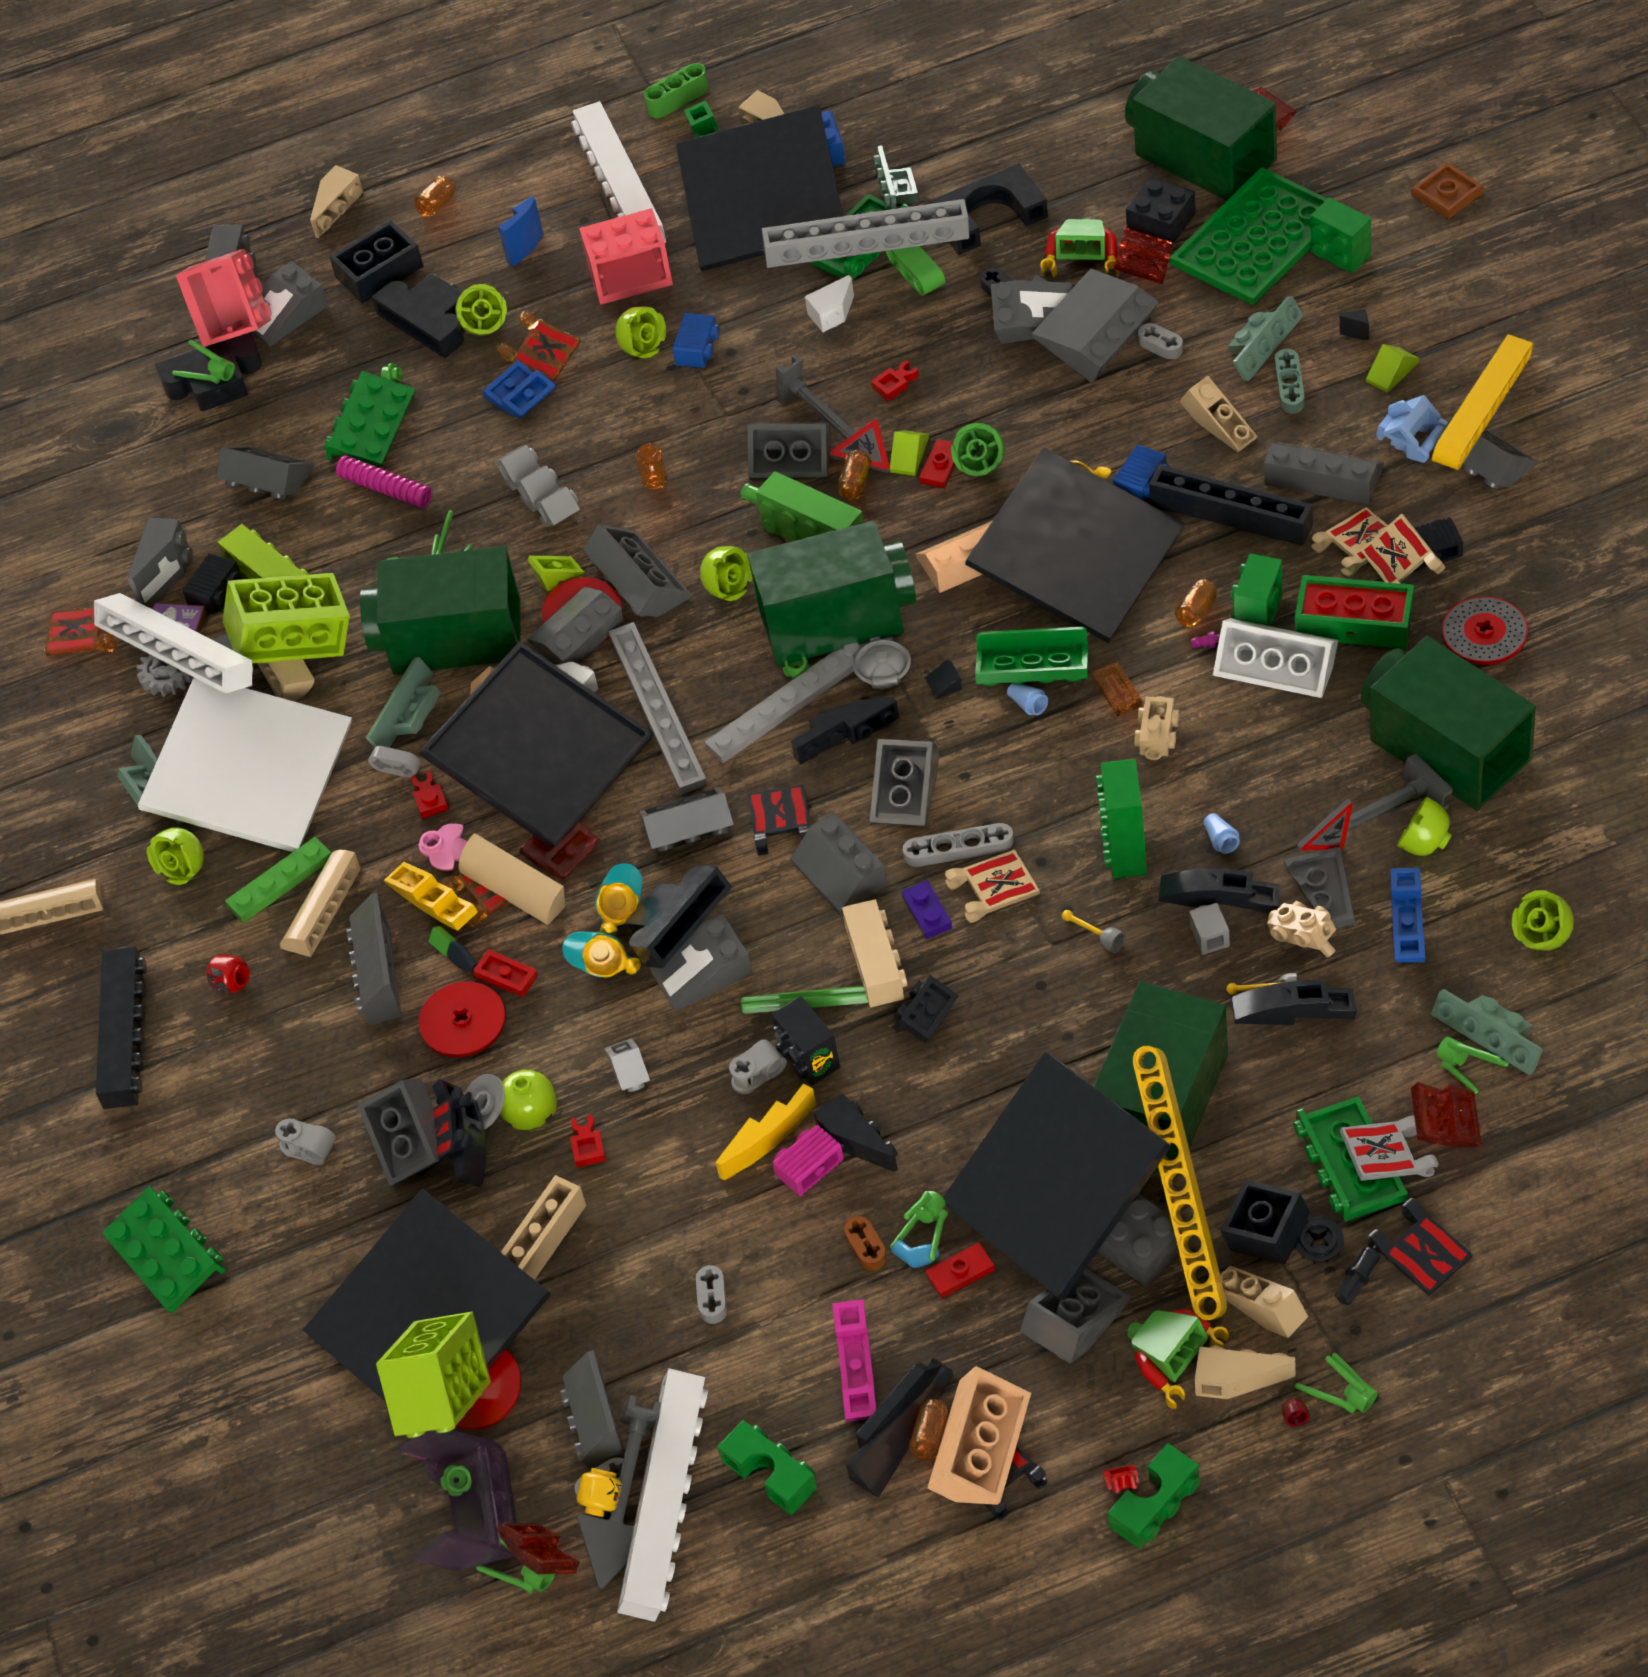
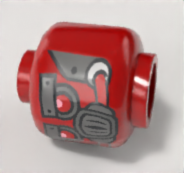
(227, 973)

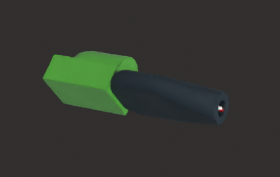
(452, 948)

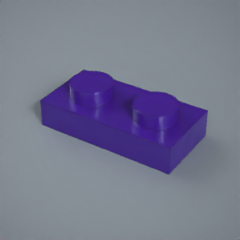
(926, 909)

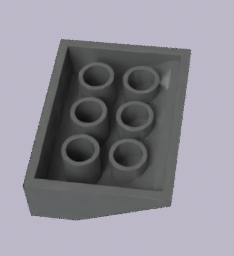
(1095, 322)

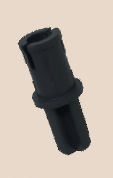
(1357, 1276)

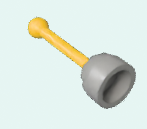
(1110, 938)
(1232, 988)

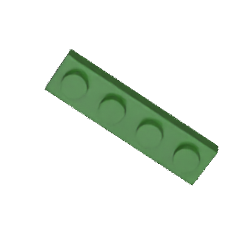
(278, 880)

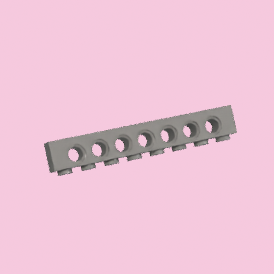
(865, 233)

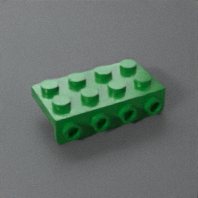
(854, 264)
(369, 419)
(1032, 655)
(1335, 1167)
(163, 1248)

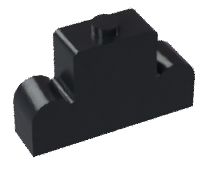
(423, 312)
(208, 395)
(674, 913)

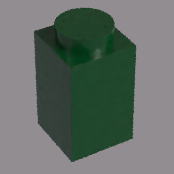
(1202, 126)
(831, 591)
(443, 609)
(1450, 717)
(1195, 1045)

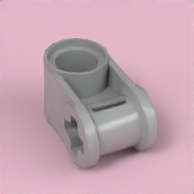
(757, 1065)
(304, 1141)

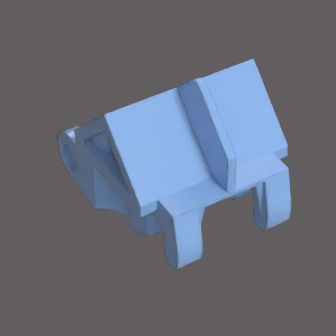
(1408, 418)

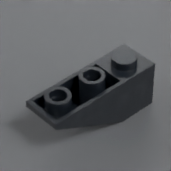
(856, 1136)

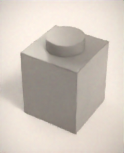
(1209, 928)

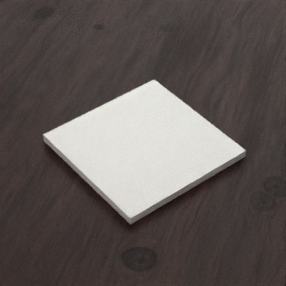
(246, 764)

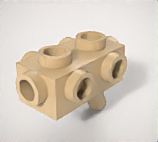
(1156, 727)
(1302, 926)

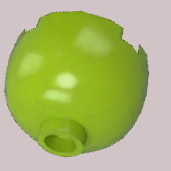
(481, 310)
(640, 331)
(725, 572)
(1426, 829)
(176, 855)
(1542, 921)
(528, 1099)

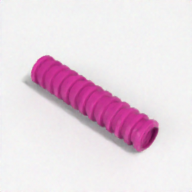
(384, 481)

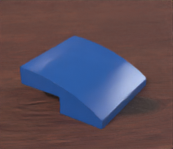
(521, 231)
(518, 390)

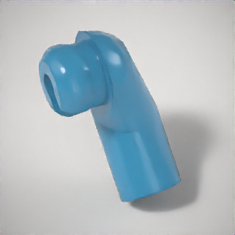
(914, 1256)

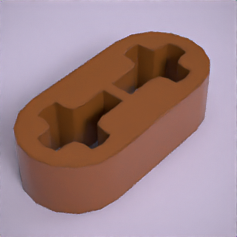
(870, 1240)

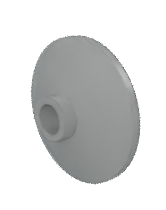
(490, 1096)

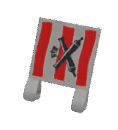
(1383, 1152)

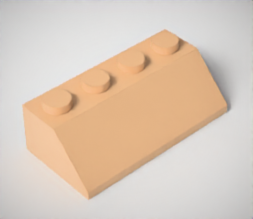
(947, 560)
(979, 1439)

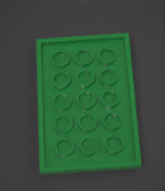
(1252, 237)

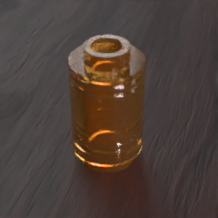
(434, 196)
(651, 466)
(854, 474)
(1196, 603)
(929, 1429)

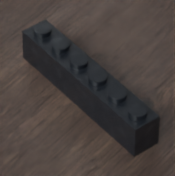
(1231, 505)
(120, 1028)

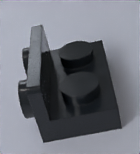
(926, 1009)

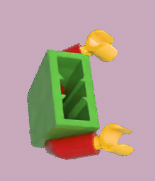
(1080, 240)
(1169, 1344)

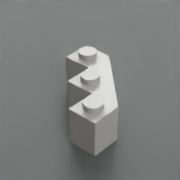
(537, 485)

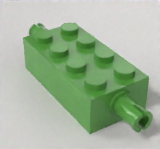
(798, 510)

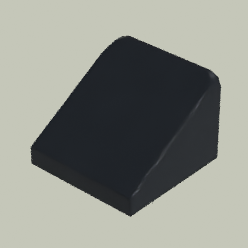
(1354, 324)
(944, 680)

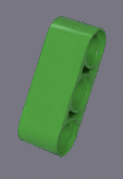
(676, 90)
(917, 268)

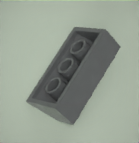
(1322, 472)
(635, 571)
(373, 962)

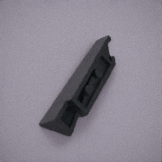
(888, 1431)

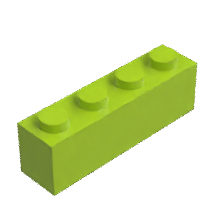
(255, 556)

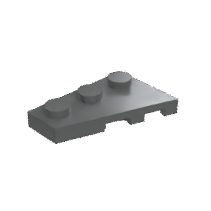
(1324, 883)

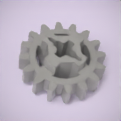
(161, 676)

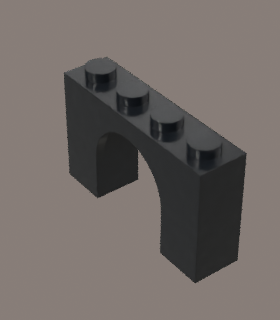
(1006, 187)

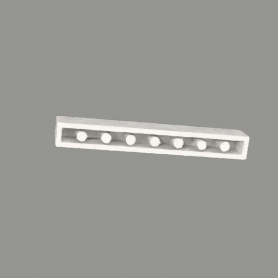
(611, 162)
(173, 643)
(661, 1496)

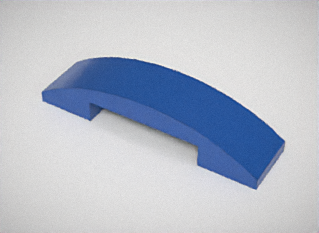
(1407, 915)

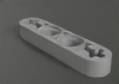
(957, 841)

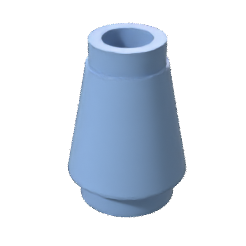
(1030, 699)
(1222, 835)

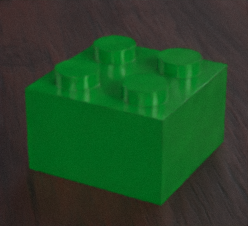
(1340, 235)
(1258, 590)

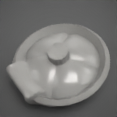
(882, 663)

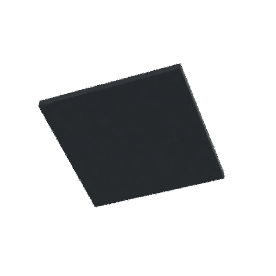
(756, 180)
(1075, 544)
(536, 744)
(1055, 1174)
(420, 1271)

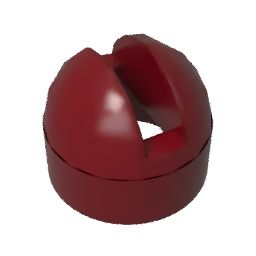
(1295, 1412)

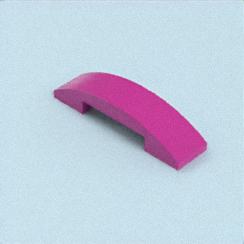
(855, 1360)

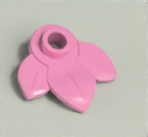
(446, 846)

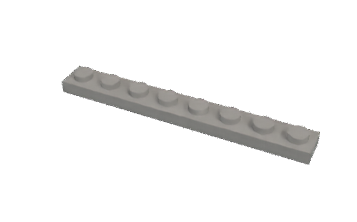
(784, 702)
(657, 708)

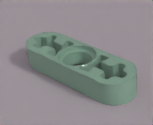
(1285, 389)

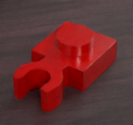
(892, 382)
(429, 796)
(587, 1143)
(1121, 1478)

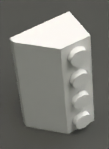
(1274, 657)

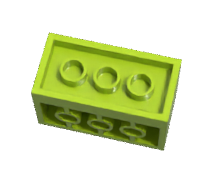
(286, 617)
(433, 1374)

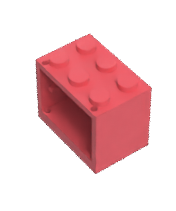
(626, 256)
(224, 297)

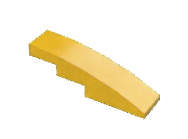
(430, 896)
(758, 1138)

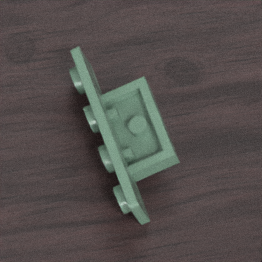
(895, 184)
(1263, 336)
(406, 706)
(136, 777)
(1490, 1027)

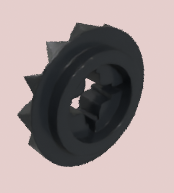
(1318, 1228)

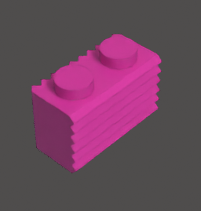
(807, 1159)

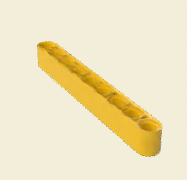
(1482, 402)
(1190, 1194)

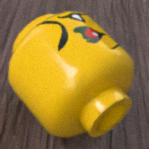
(599, 1492)

